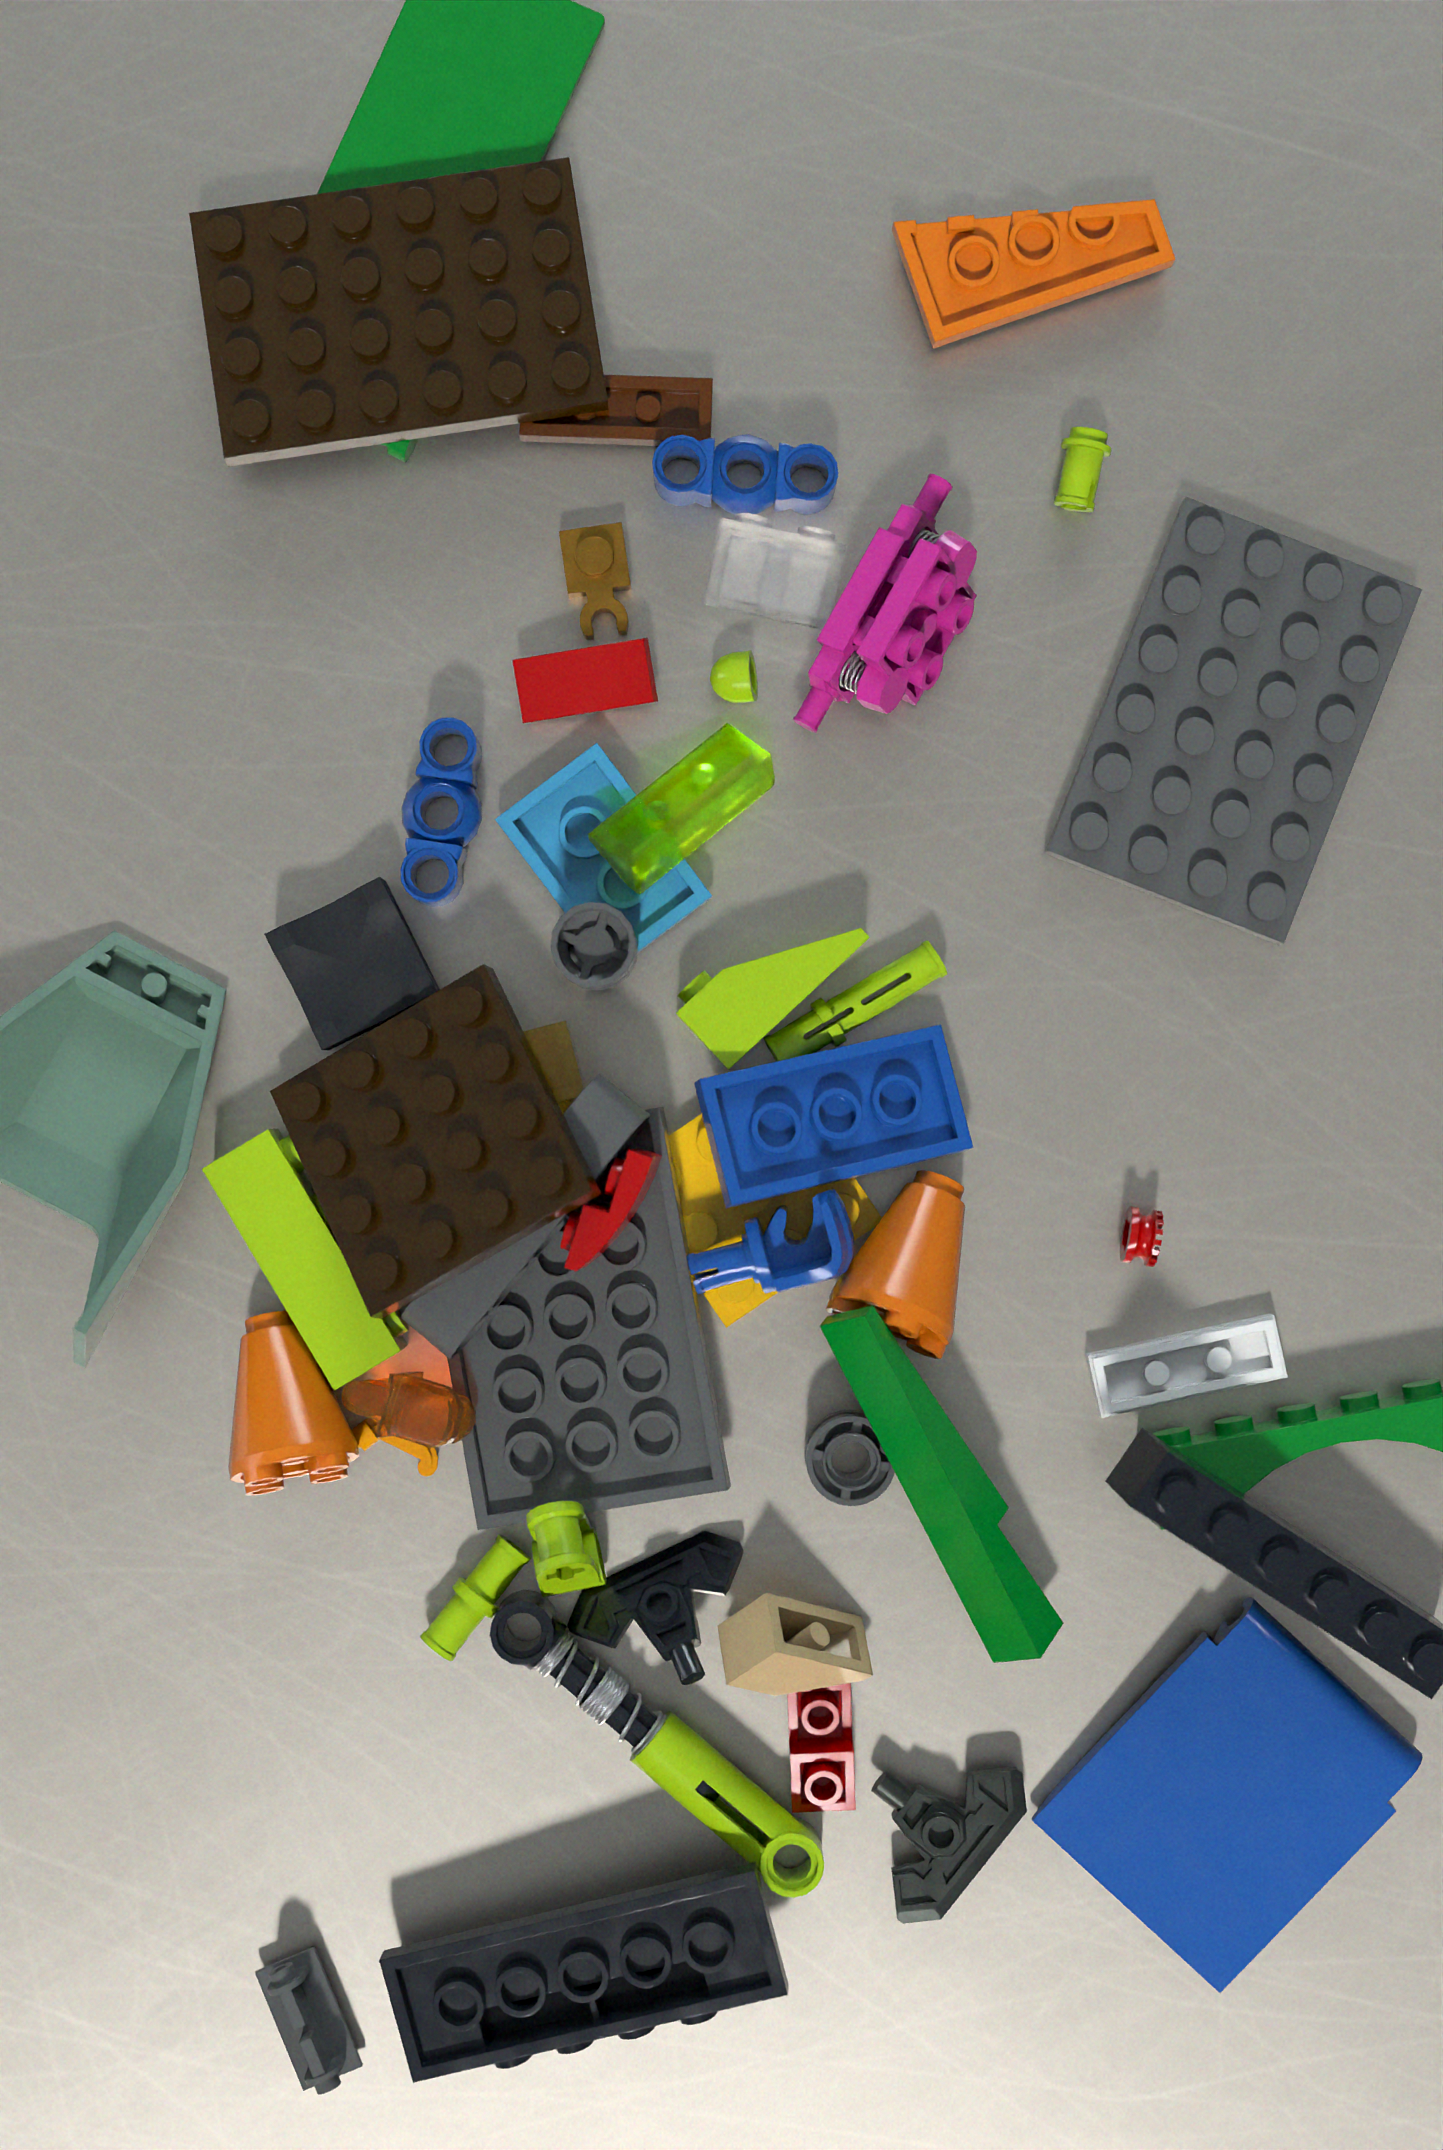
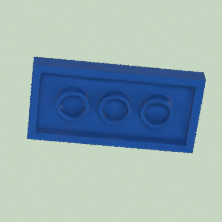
(833, 1115)

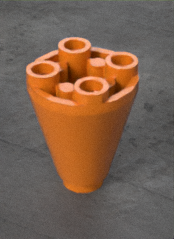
(911, 1265)
(284, 1412)

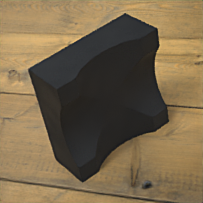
(353, 963)

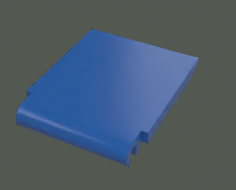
(1230, 1793)

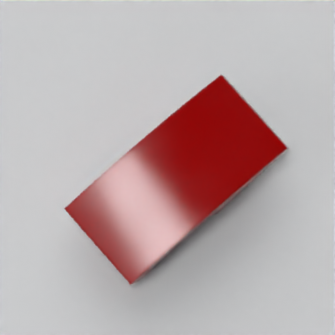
(585, 680)
(600, 1225)
(821, 1749)

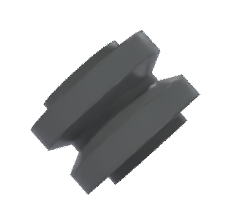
(841, 1487)

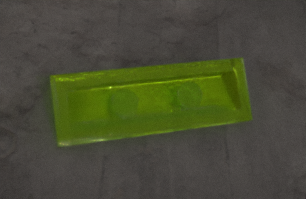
(684, 807)

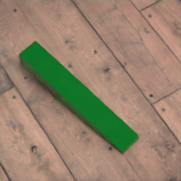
(945, 1488)

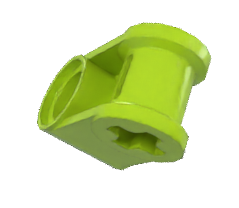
(564, 1548)

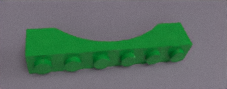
(1249, 1451)

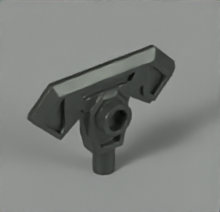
(949, 1836)

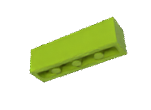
(298, 1253)

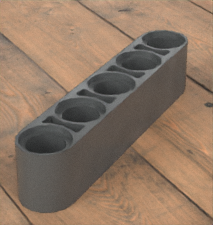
(451, 1314)

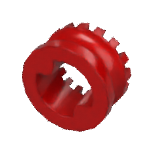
(1139, 1236)

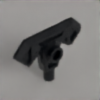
(661, 1599)

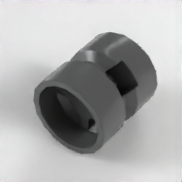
(594, 946)

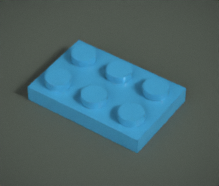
(552, 836)

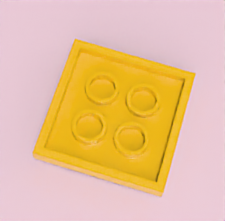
(713, 1225)

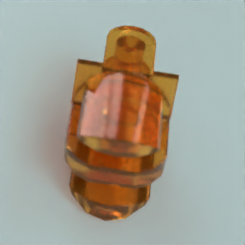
(412, 1408)

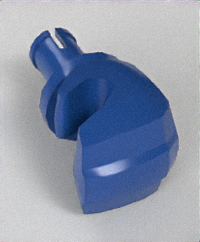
(775, 1258)

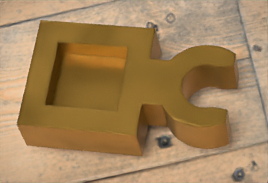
(596, 568)

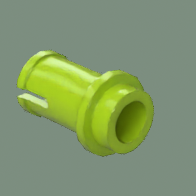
(1081, 468)

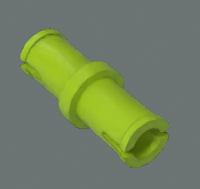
(475, 1597)

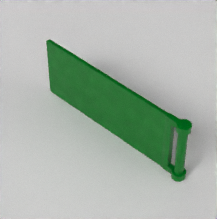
(464, 94)

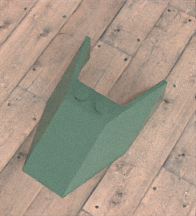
(107, 1103)

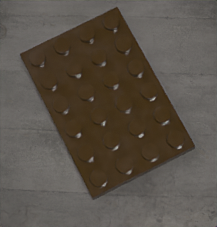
(398, 311)

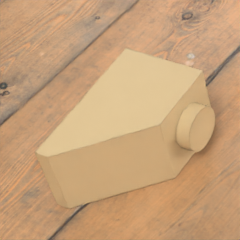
(792, 1647)

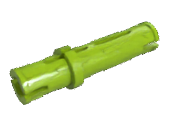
(921, 968)

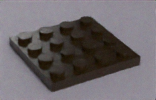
(433, 1142)

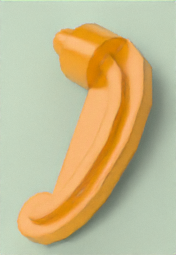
(365, 1433)

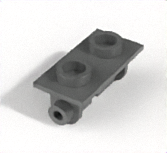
(309, 2020)

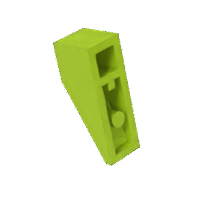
(754, 996)

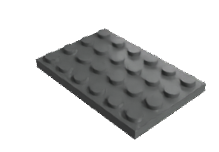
(1233, 721)
(596, 1374)

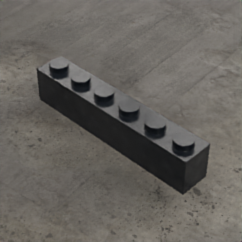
(1280, 1561)

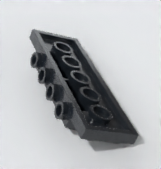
(584, 1973)

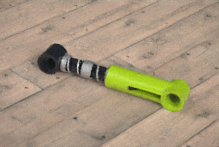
(666, 1749)

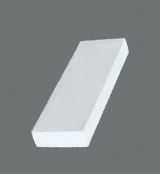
(1186, 1365)

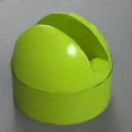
(735, 677)

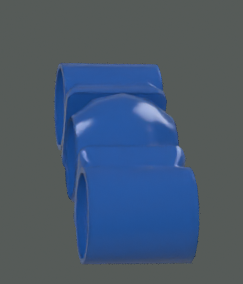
(774, 465)
(434, 782)

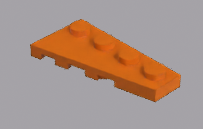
(1008, 267)

